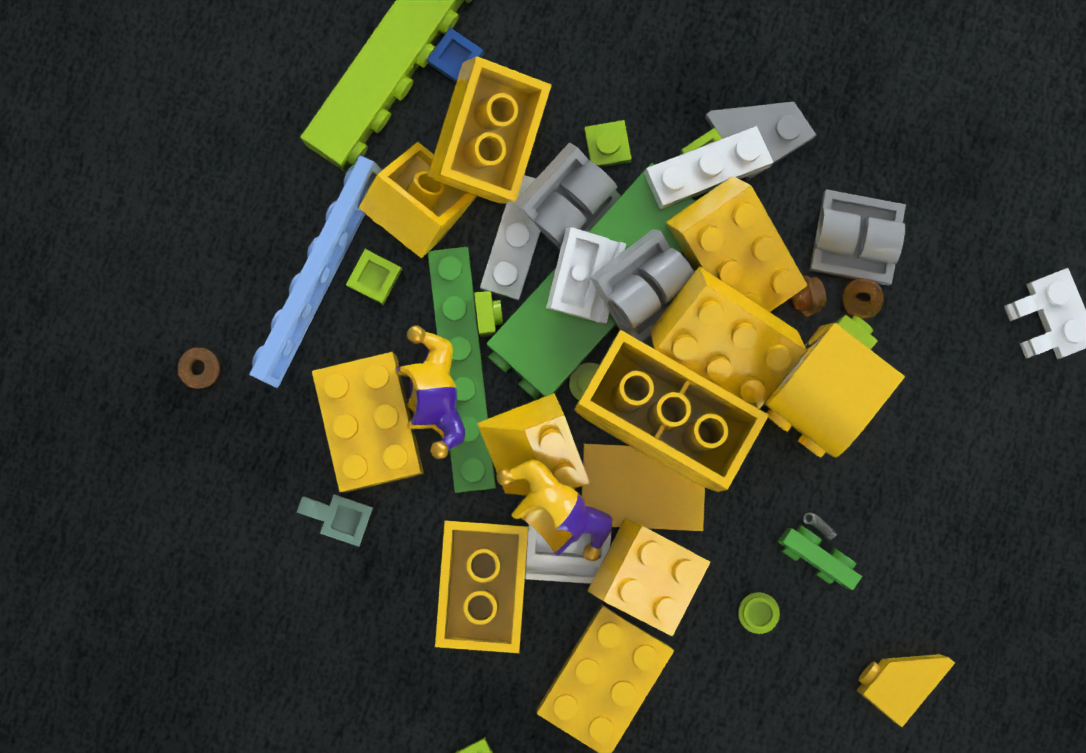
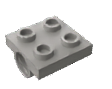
(568, 195)
(858, 237)
(642, 283)

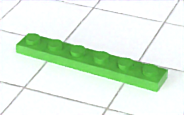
(458, 324)

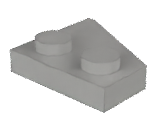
(779, 124)

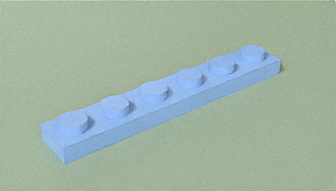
(312, 283)

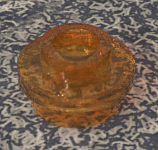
(811, 297)
(863, 309)
(211, 368)

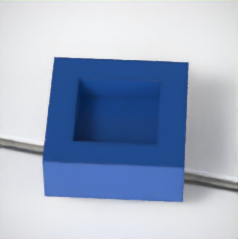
(451, 53)

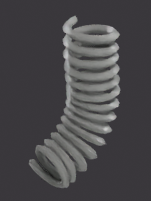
(817, 523)

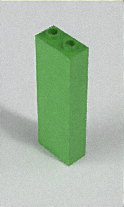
(550, 345)

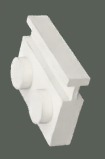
(578, 260)
(566, 567)

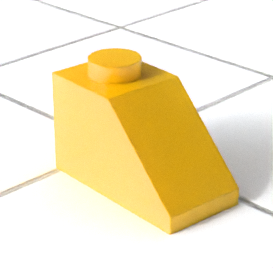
(902, 683)

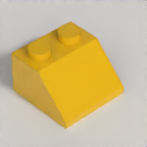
(411, 204)
(536, 433)

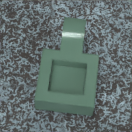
(342, 518)

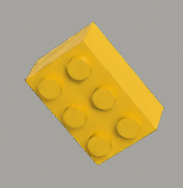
(489, 130)
(738, 244)
(727, 338)
(367, 422)
(482, 586)
(604, 680)

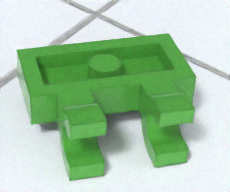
(831, 567)

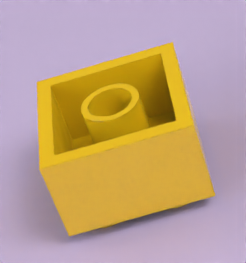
(648, 576)

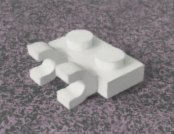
(1060, 312)

